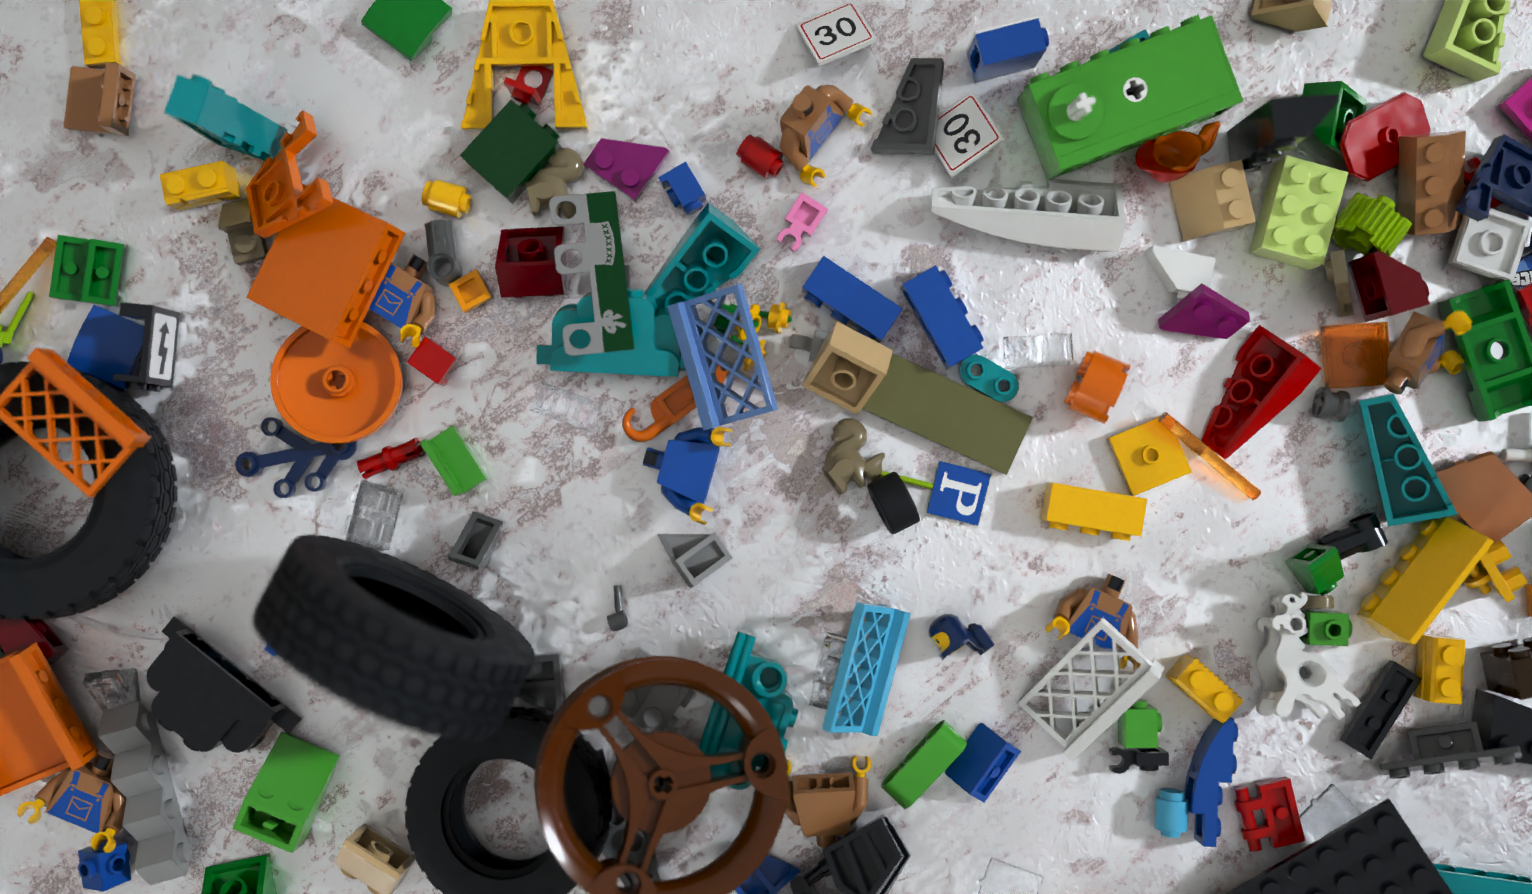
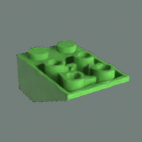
(287, 793)

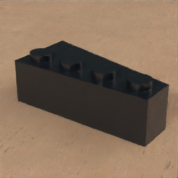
(1503, 724)

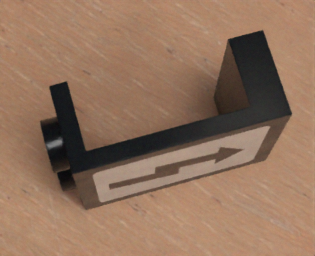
(157, 348)

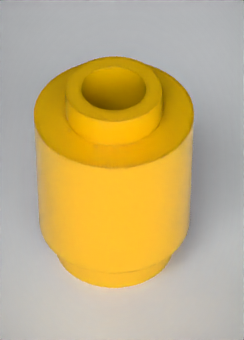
(446, 198)

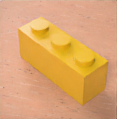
(1093, 511)

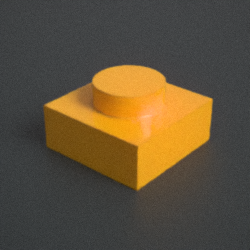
(470, 291)

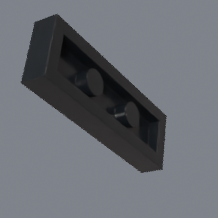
(1380, 709)

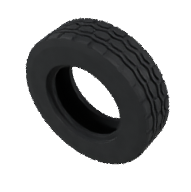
(438, 822)

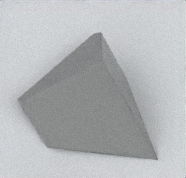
(695, 555)

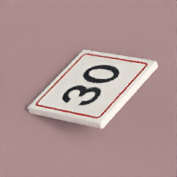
(836, 33)
(965, 134)

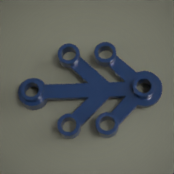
(301, 453)

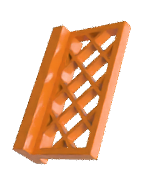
(82, 396)

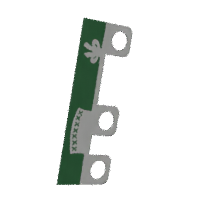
(605, 263)

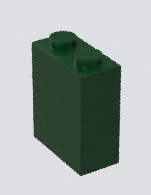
(511, 149)

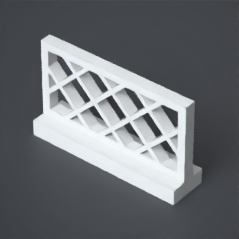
(1115, 702)

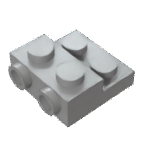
(655, 705)

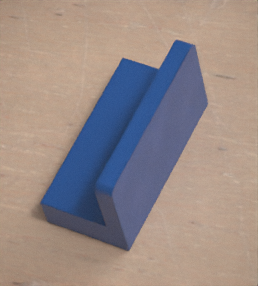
(982, 762)

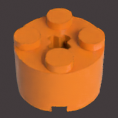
(1098, 386)

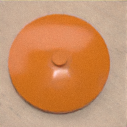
(334, 389)

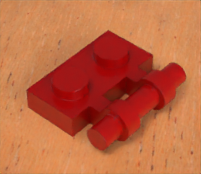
(1278, 810)

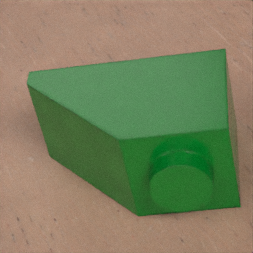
(1317, 568)

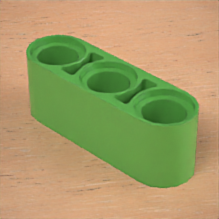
(924, 764)

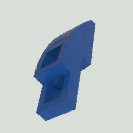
(1210, 765)

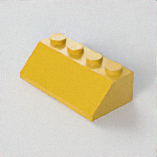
(1423, 579)

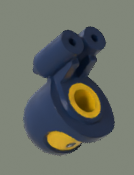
(951, 635)

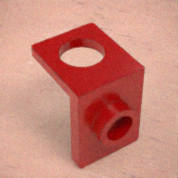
(524, 93)

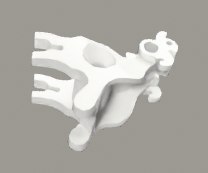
(1289, 671)

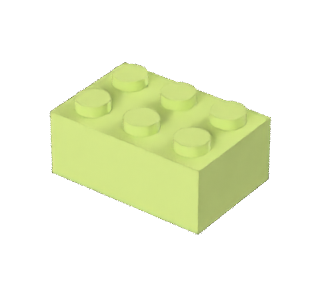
(1298, 212)

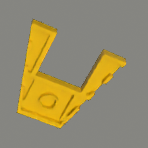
(523, 36)

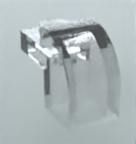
(827, 670)

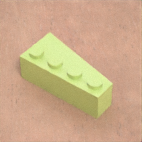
(1469, 37)

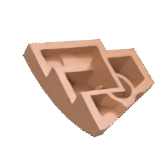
(1487, 495)

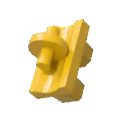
(1504, 582)

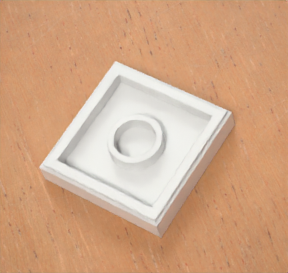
(1490, 245)

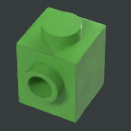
(1327, 628)
(1139, 726)

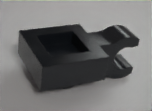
(1146, 758)

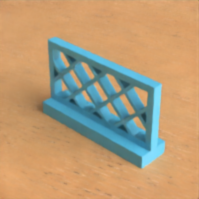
(878, 665)

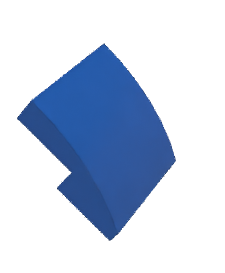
(107, 346)

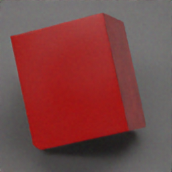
(432, 360)

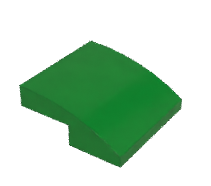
(406, 23)
(86, 270)

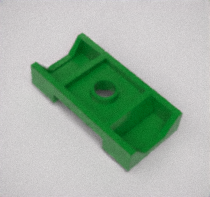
(1495, 316)

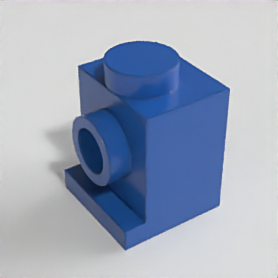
(684, 189)

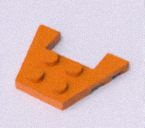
(276, 189)

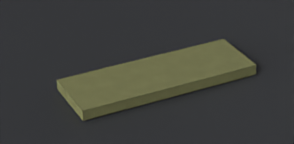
(949, 414)

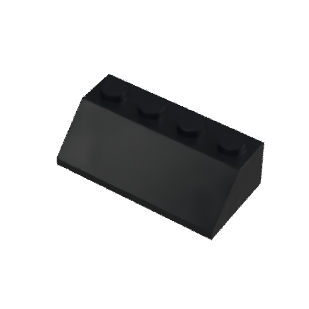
(1276, 128)

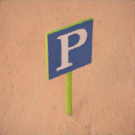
(956, 492)

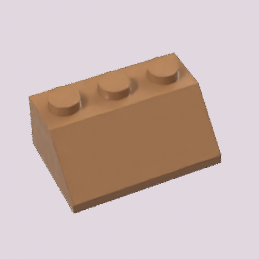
(1431, 181)

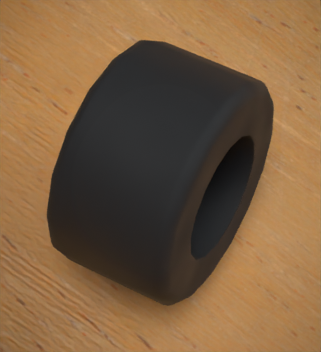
(893, 502)

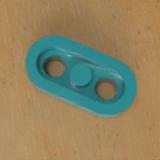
(989, 378)

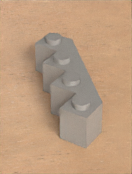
(151, 801)

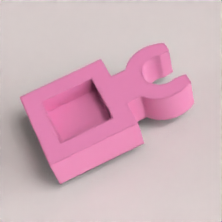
(804, 218)

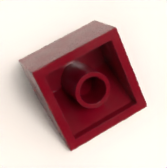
(527, 262)
(1386, 286)

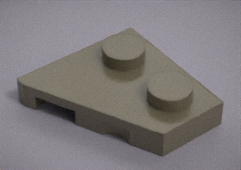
(1337, 271)

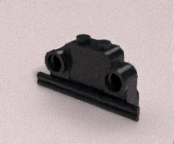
(211, 697)

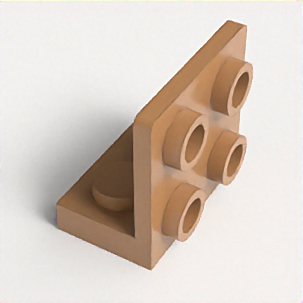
(100, 99)

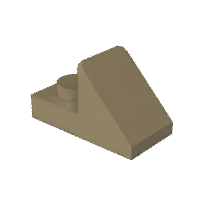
(237, 223)

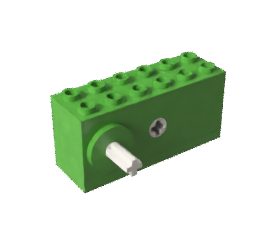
(1129, 96)

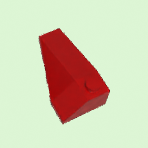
(1261, 386)

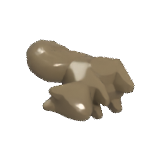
(552, 181)
(844, 461)

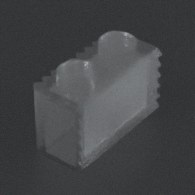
(373, 514)

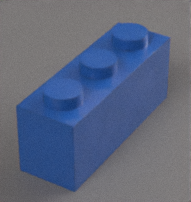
(850, 300)
(942, 316)

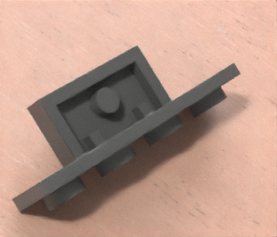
(1448, 747)

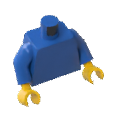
(688, 468)

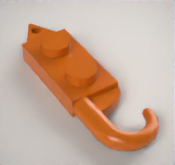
(667, 409)

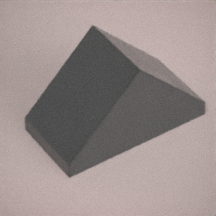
(476, 541)

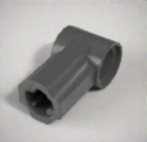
(442, 250)

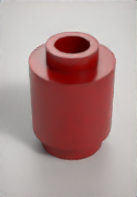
(760, 156)

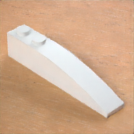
(1053, 215)

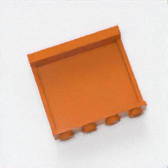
(327, 270)
(36, 722)

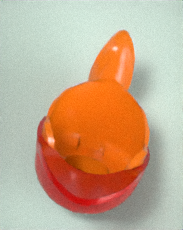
(1176, 153)

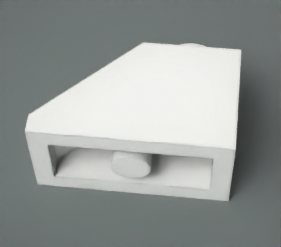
(1180, 270)

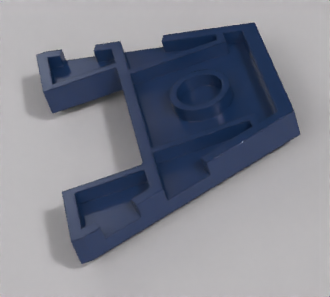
(1502, 175)

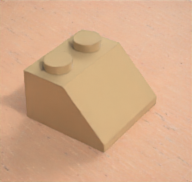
(1212, 201)
(848, 368)
(374, 860)

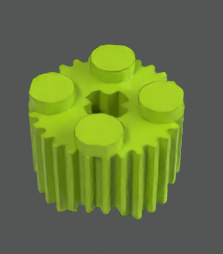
(1370, 225)

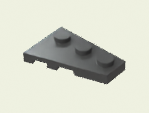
(914, 114)

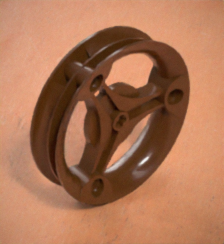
(670, 756)

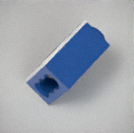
(1006, 48)

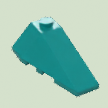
(704, 259)

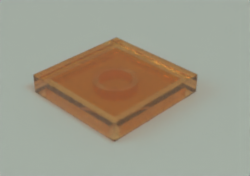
(1355, 354)

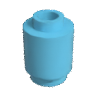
(1171, 812)

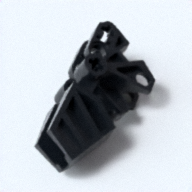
(860, 861)

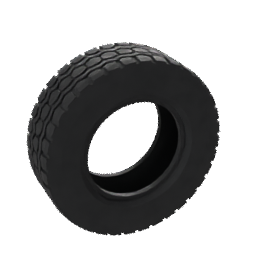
(122, 528)
(392, 638)

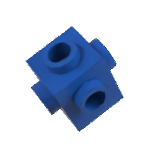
(102, 869)

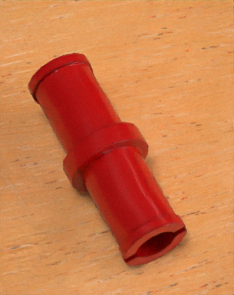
(390, 458)

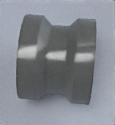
(1331, 404)

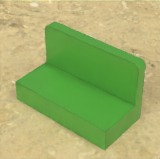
(454, 461)

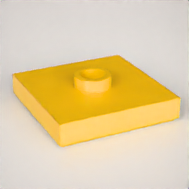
(1148, 456)

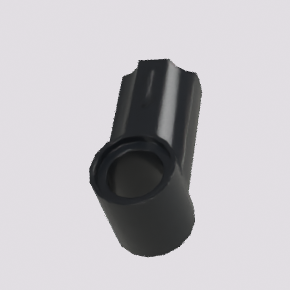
(1360, 535)

